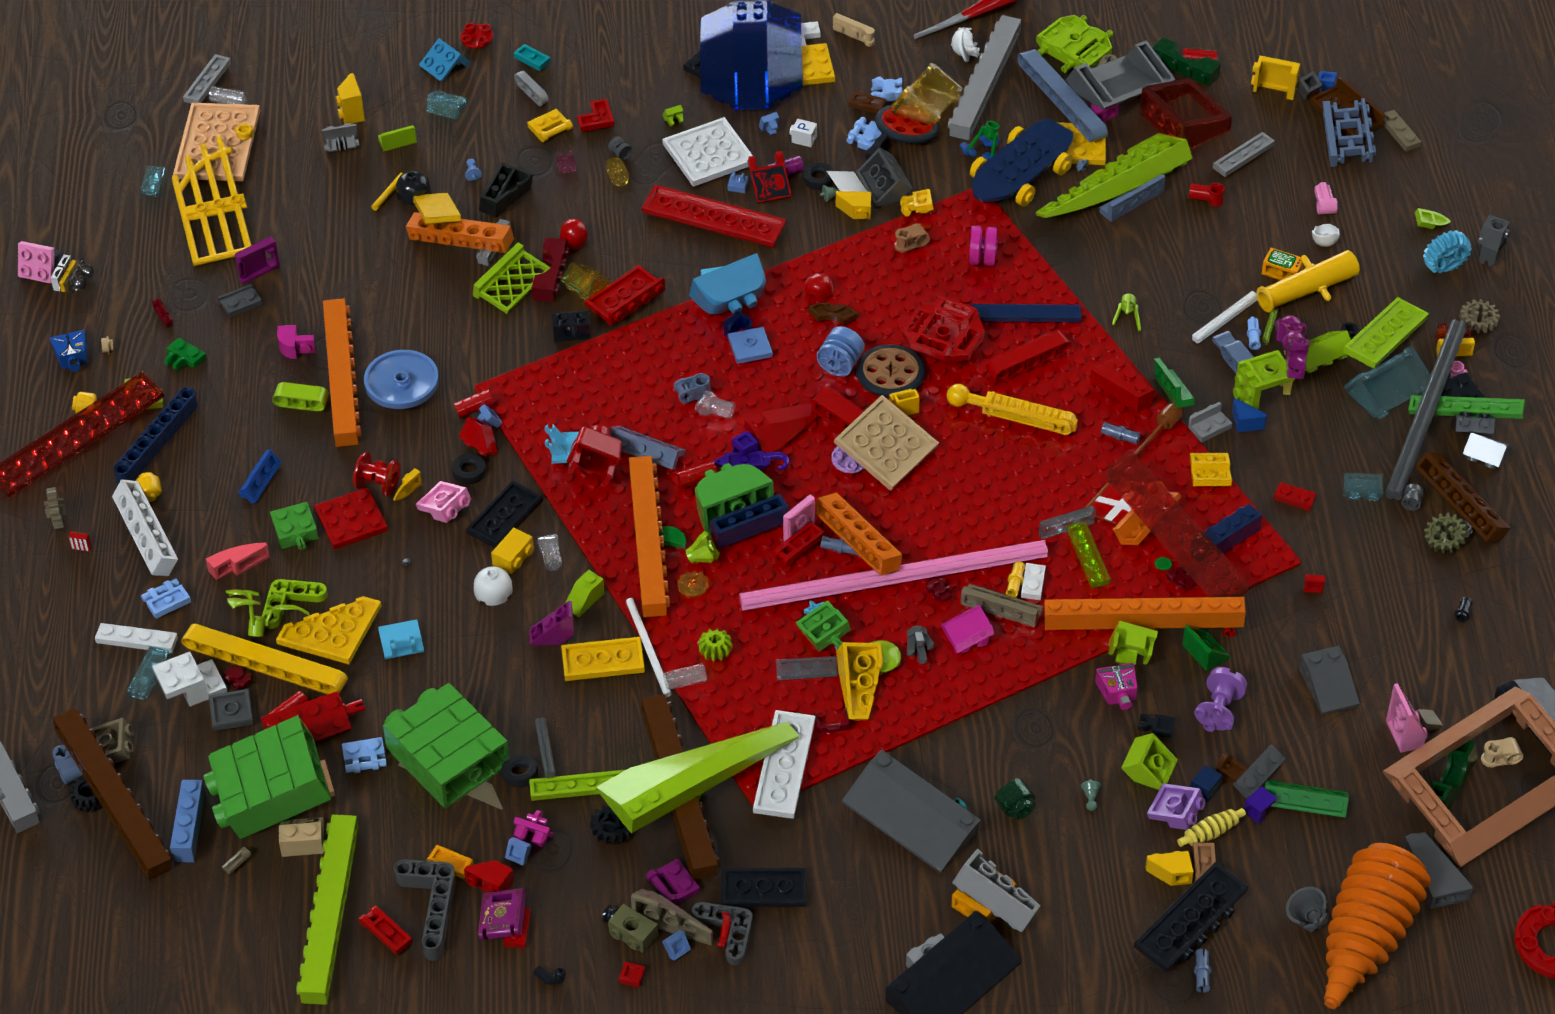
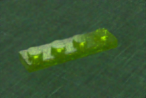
(1088, 554)

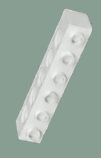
(145, 528)

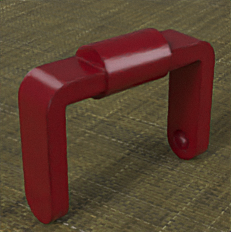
(832, 727)

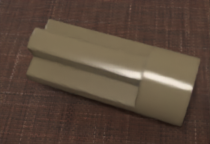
(240, 857)

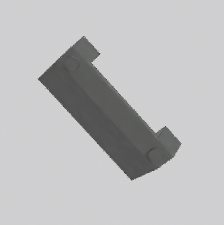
(1120, 78)
(911, 811)

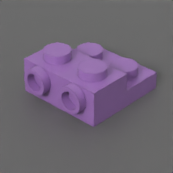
(1177, 806)

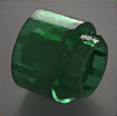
(1015, 799)

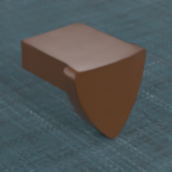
(1229, 767)

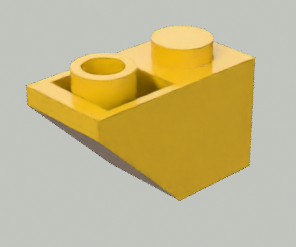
(1171, 868)

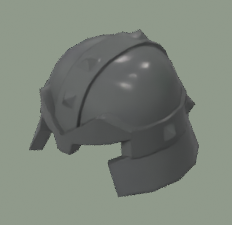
(1308, 908)

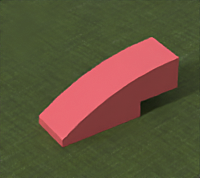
(237, 559)

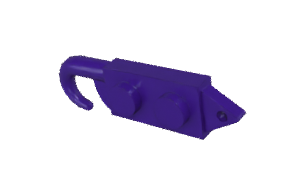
(755, 458)

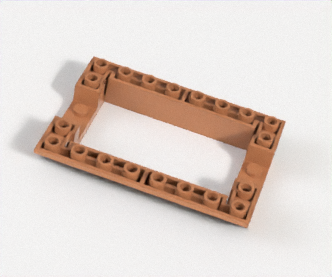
(1468, 845)

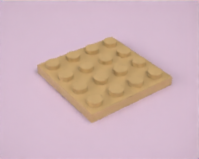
(886, 442)

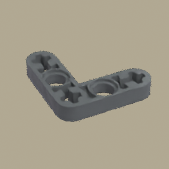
(736, 914)

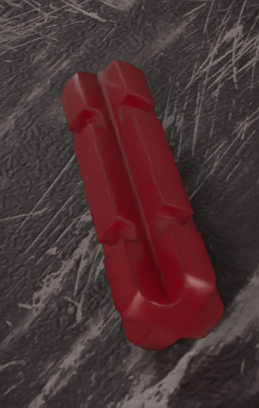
(162, 312)

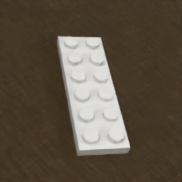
(784, 769)

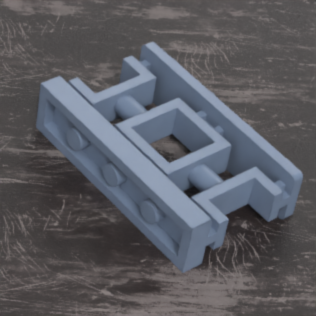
(1334, 133)

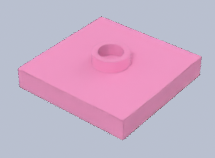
(799, 517)

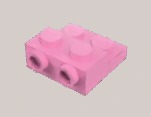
(444, 501)

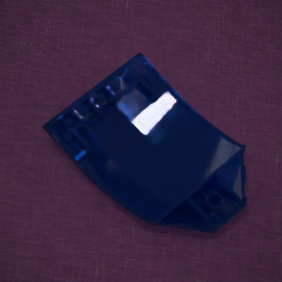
(751, 54)

